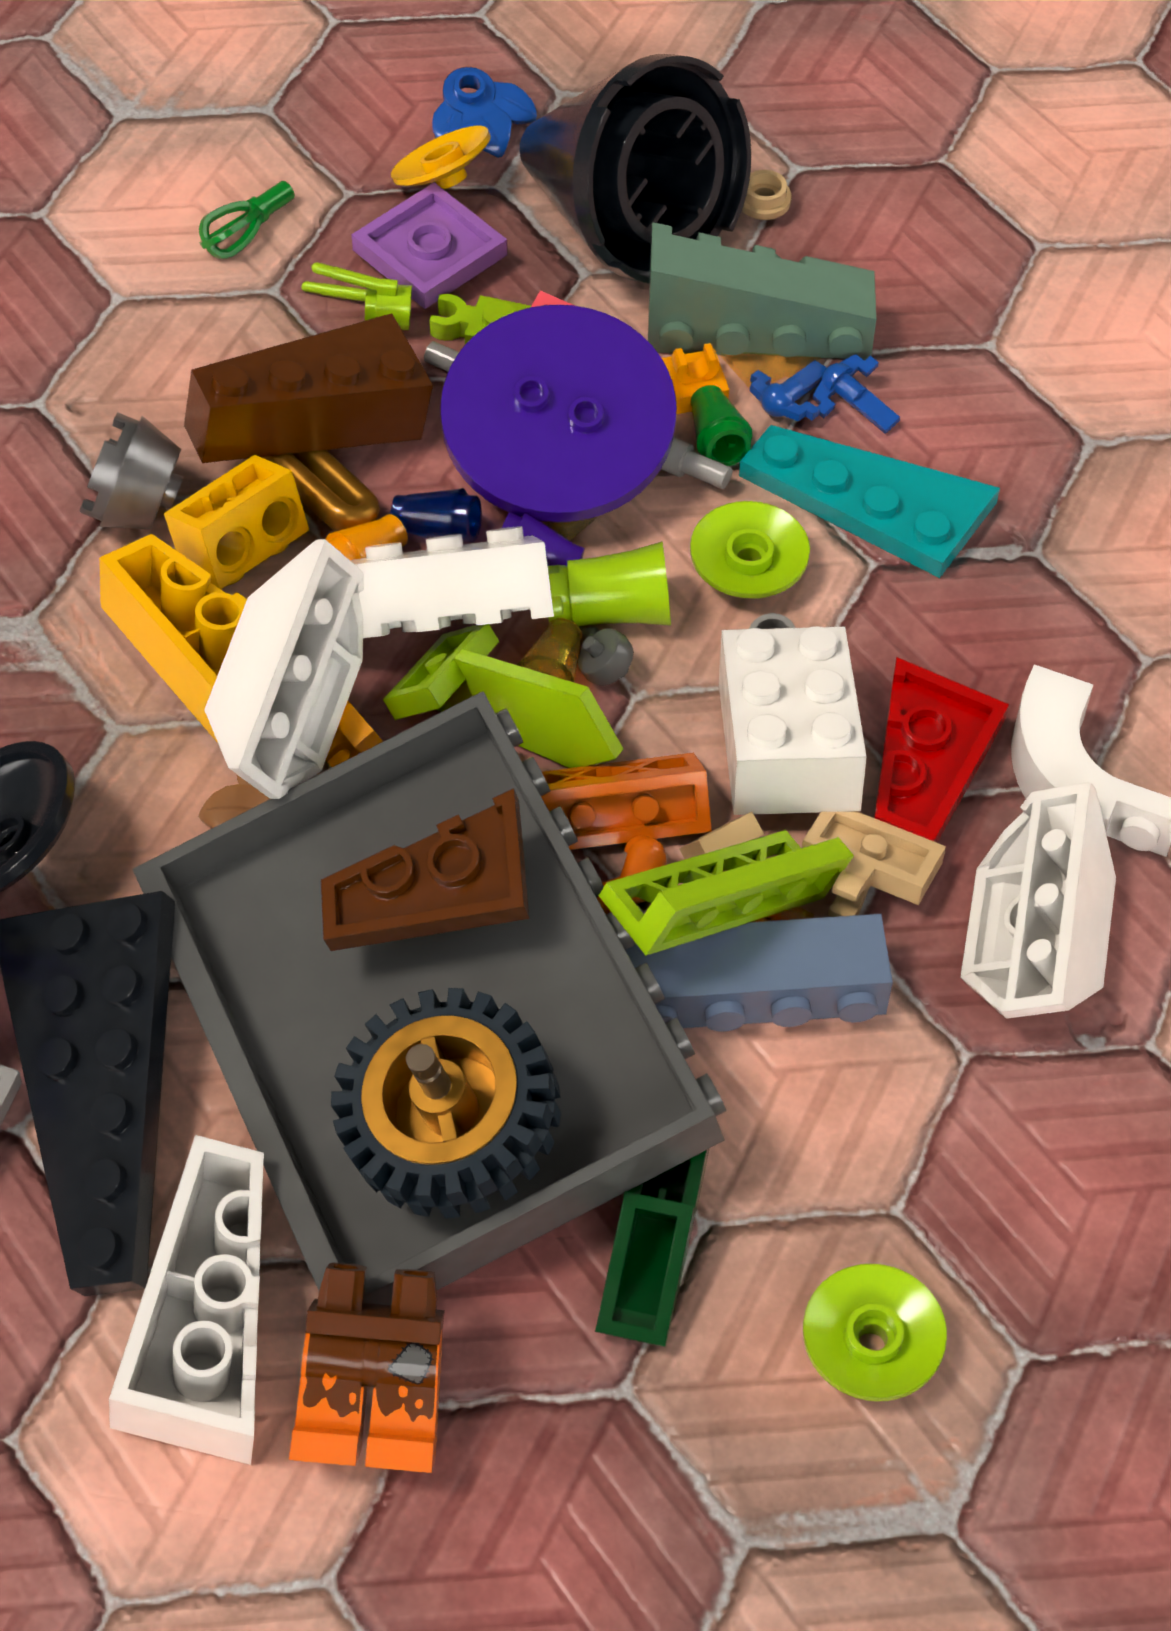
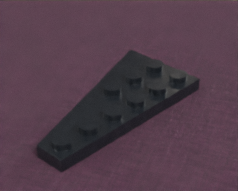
(91, 1041)

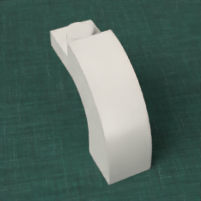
(1051, 755)

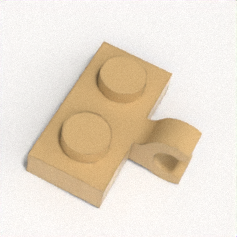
(882, 859)

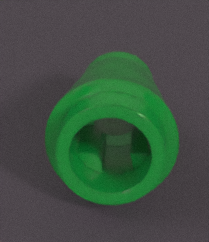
(719, 426)

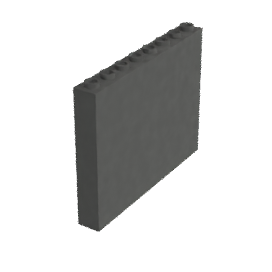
(289, 1006)

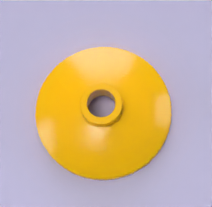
(442, 158)

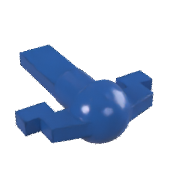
(838, 379)
(780, 399)

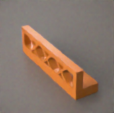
(632, 799)

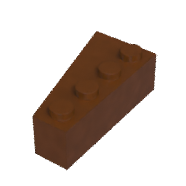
(310, 395)

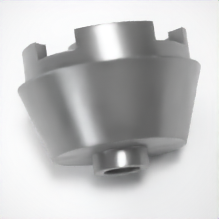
(133, 476)

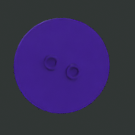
(558, 413)

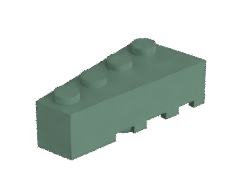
(755, 301)

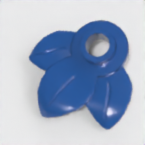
(492, 105)

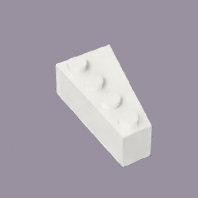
(454, 582)
(195, 1331)

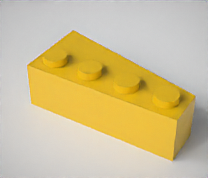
(171, 616)

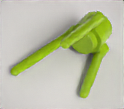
(380, 297)

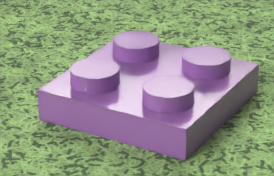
(429, 244)

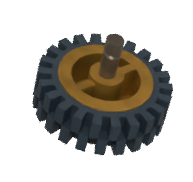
(446, 1103)

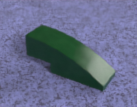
(651, 1254)

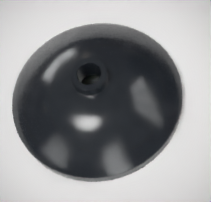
(34, 806)

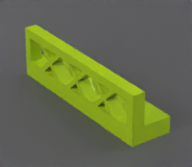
(722, 900)

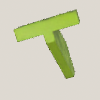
(549, 712)

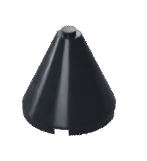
(640, 151)

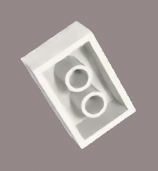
(791, 721)

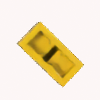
(238, 520)

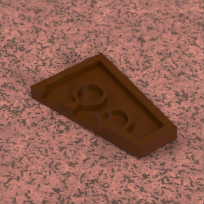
(442, 884)

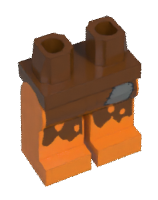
(376, 1347)

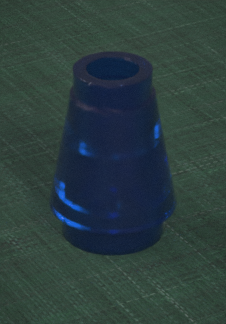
(440, 513)

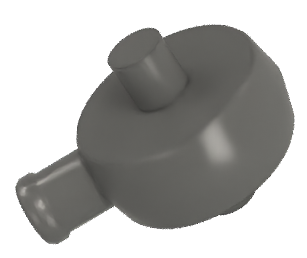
(604, 655)

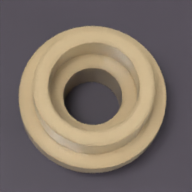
(767, 195)

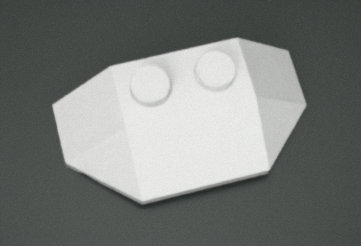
(290, 671)
(1043, 907)

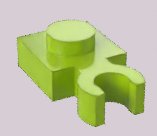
(468, 320)

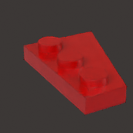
(932, 748)

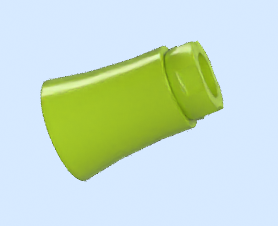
(613, 588)

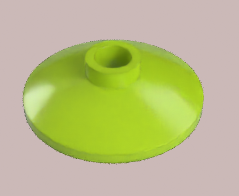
(751, 532)
(881, 1303)

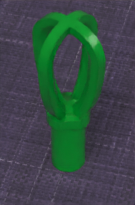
(256, 213)

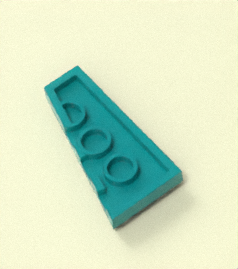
(883, 500)

